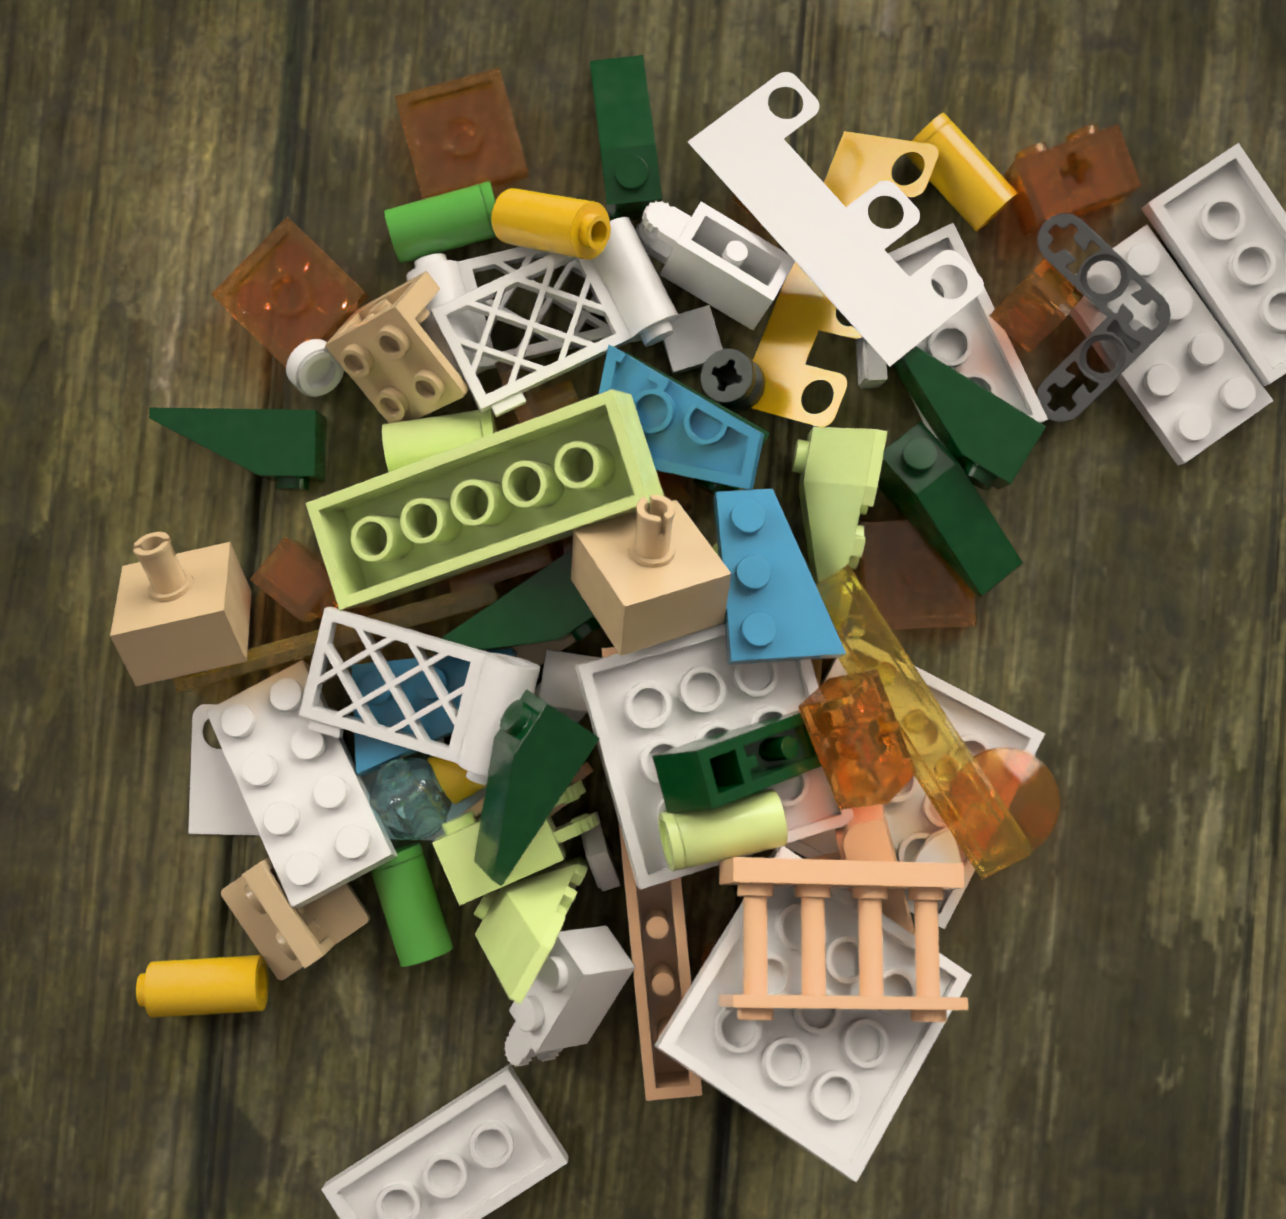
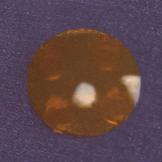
(1025, 789)

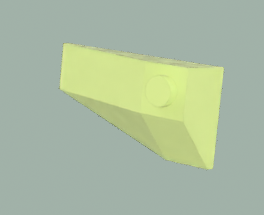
(835, 486)
(525, 921)

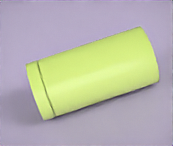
(425, 437)
(725, 832)

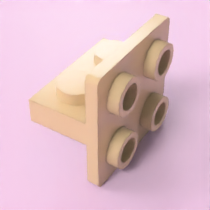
(288, 935)

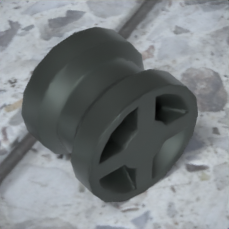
(742, 388)

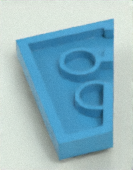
(682, 428)
(772, 598)
(372, 752)

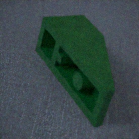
(625, 136)
(970, 422)
(269, 442)
(946, 509)
(532, 613)
(734, 763)
(527, 775)

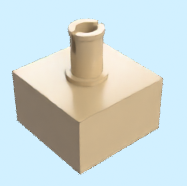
(649, 575)
(180, 610)

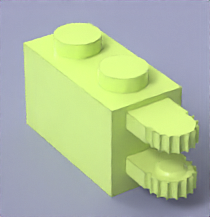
(458, 847)

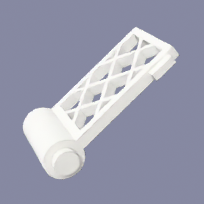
(458, 279)
(625, 293)
(489, 688)

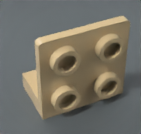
(395, 357)

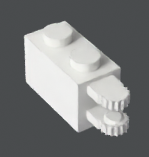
(715, 259)
(568, 995)

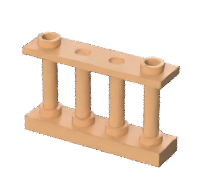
(869, 886)

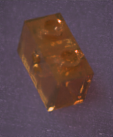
(1100, 166)
(858, 740)

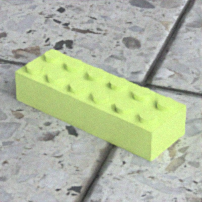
(485, 500)

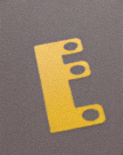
(803, 307)

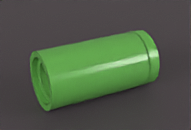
(441, 222)
(411, 907)

